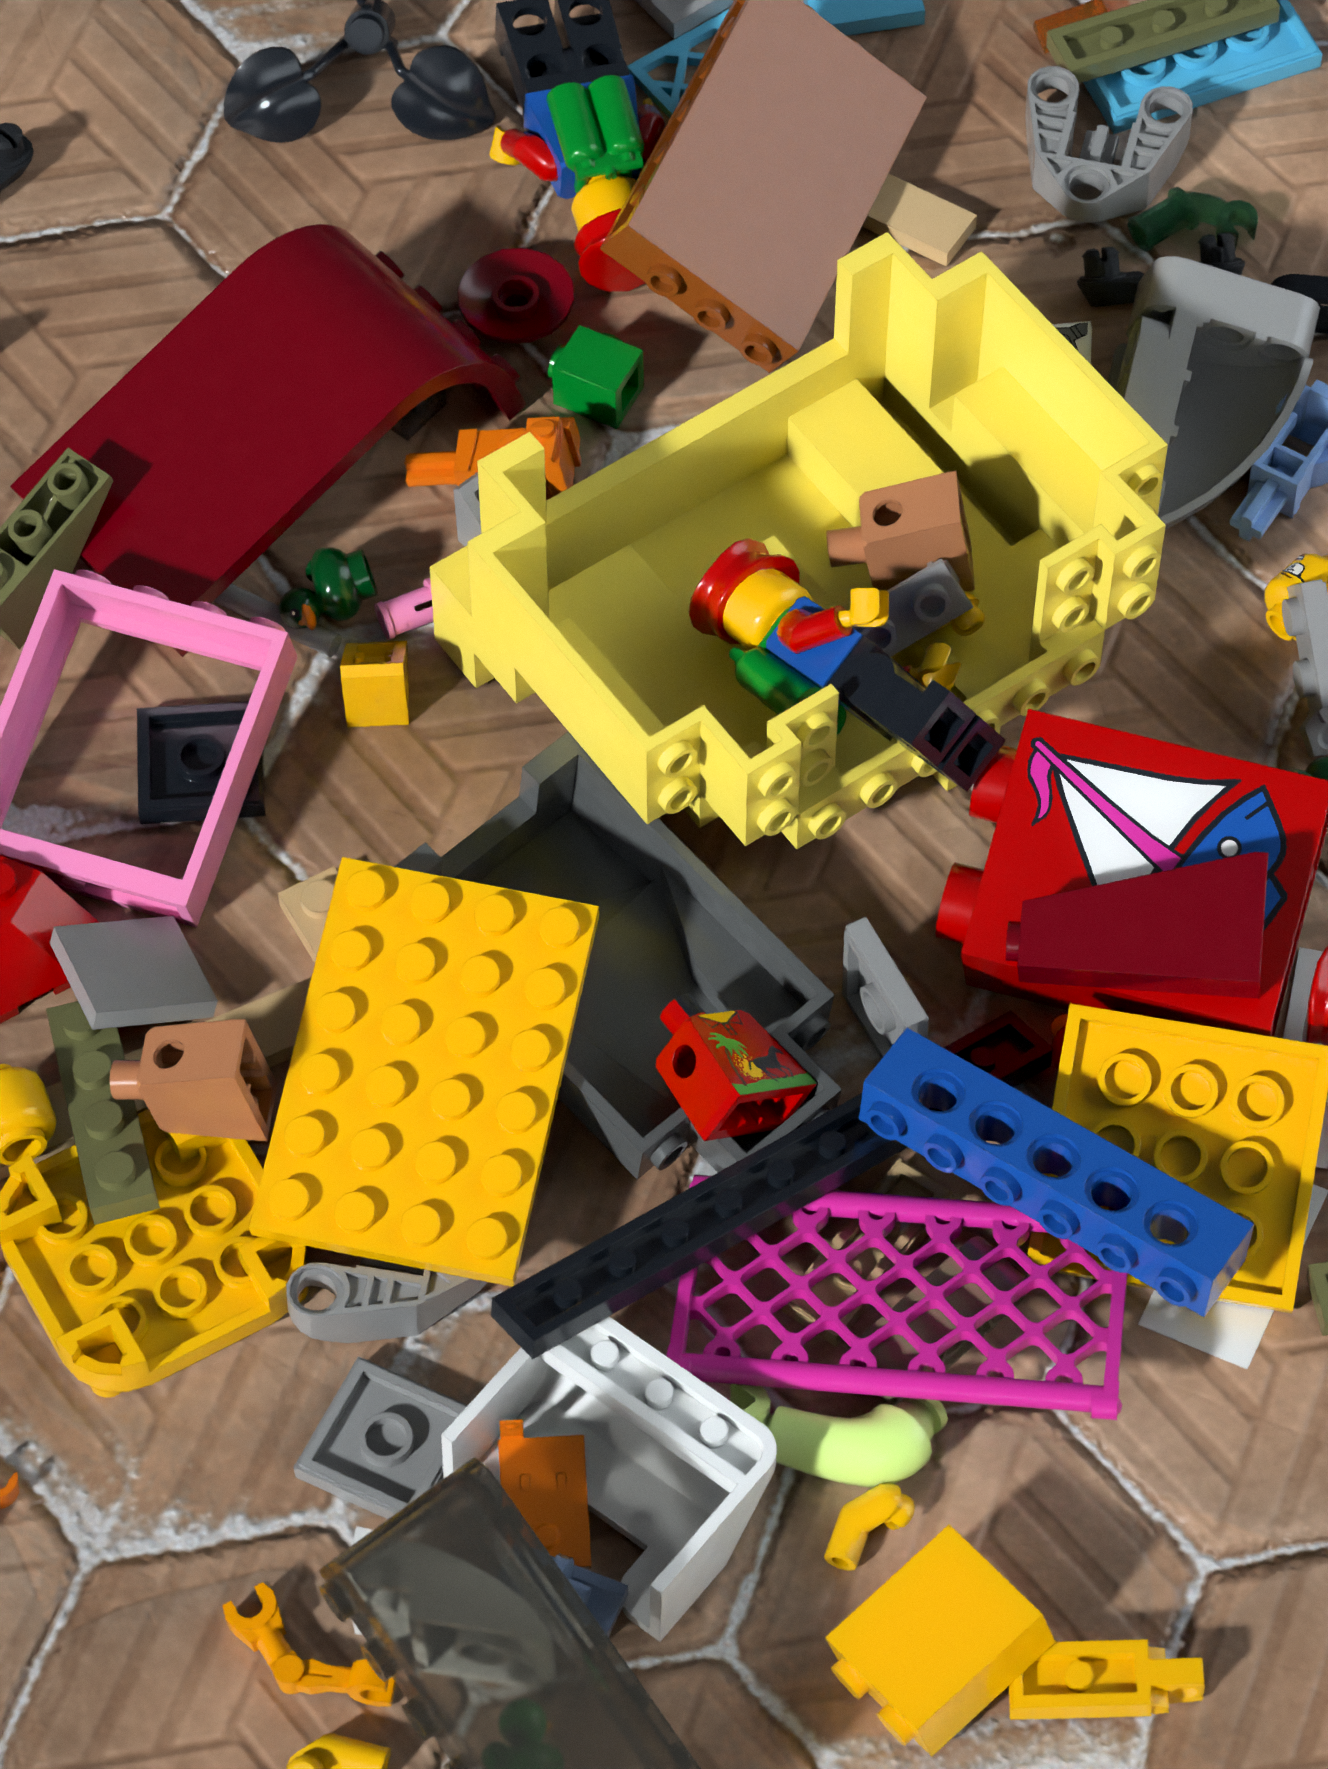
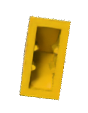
(375, 683)

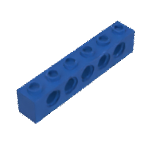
(1090, 1172)

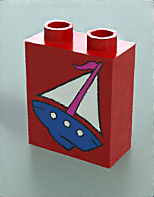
(1112, 806)

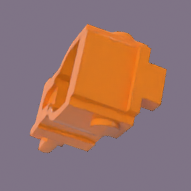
(555, 434)

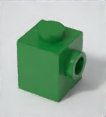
(596, 376)

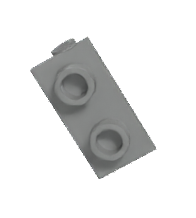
(919, 607)

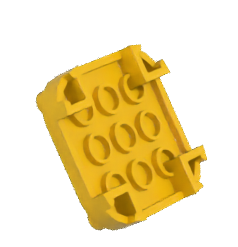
(151, 1287)

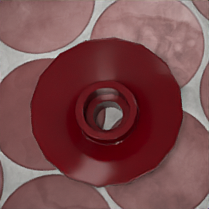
(514, 279)

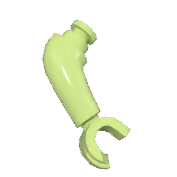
(853, 1451)

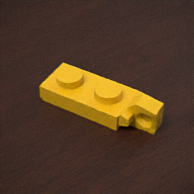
(1104, 1681)

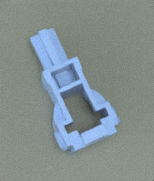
(1283, 475)

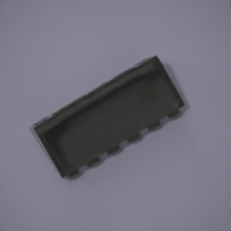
(493, 1639)

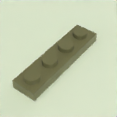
(1152, 32)
(104, 1129)

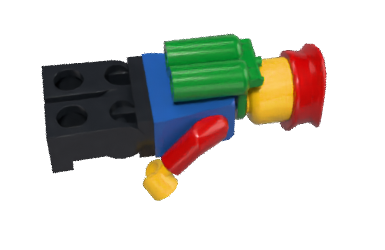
(577, 120)
(804, 648)

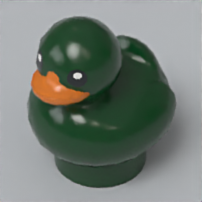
(339, 585)

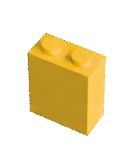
(938, 1642)

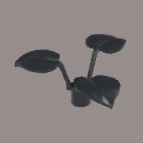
(437, 100)

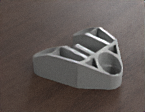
(1091, 185)
(375, 1300)

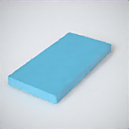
(1211, 69)

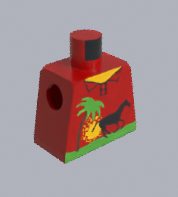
(728, 1071)

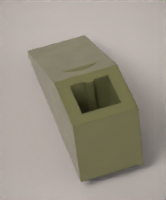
(44, 536)

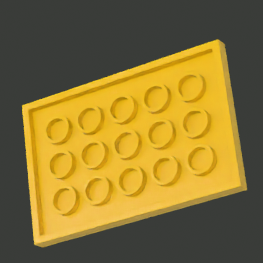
(425, 1072)

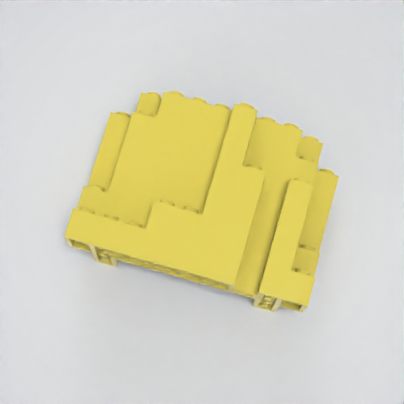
(918, 382)

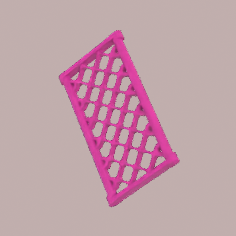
(926, 1372)

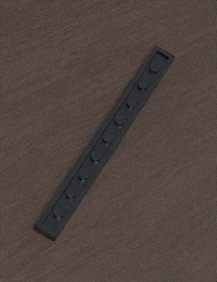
(731, 1205)

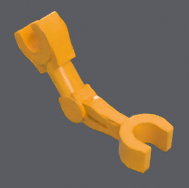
(309, 1676)

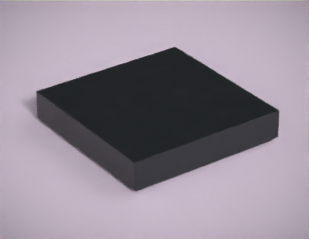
(183, 760)

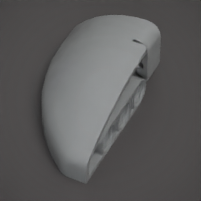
(1208, 370)

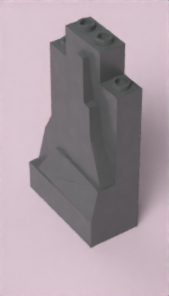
(658, 935)

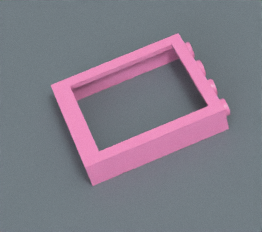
(152, 617)

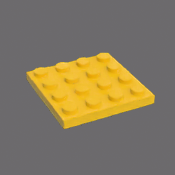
(1213, 1111)

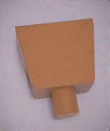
(907, 529)
(201, 1080)

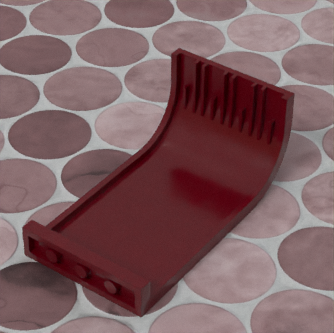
(262, 409)

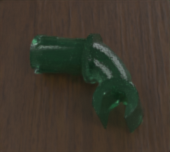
(1187, 211)

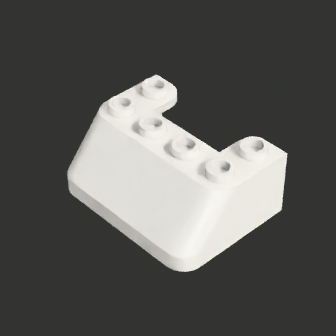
(661, 1456)

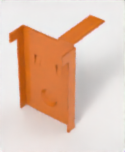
(548, 1488)

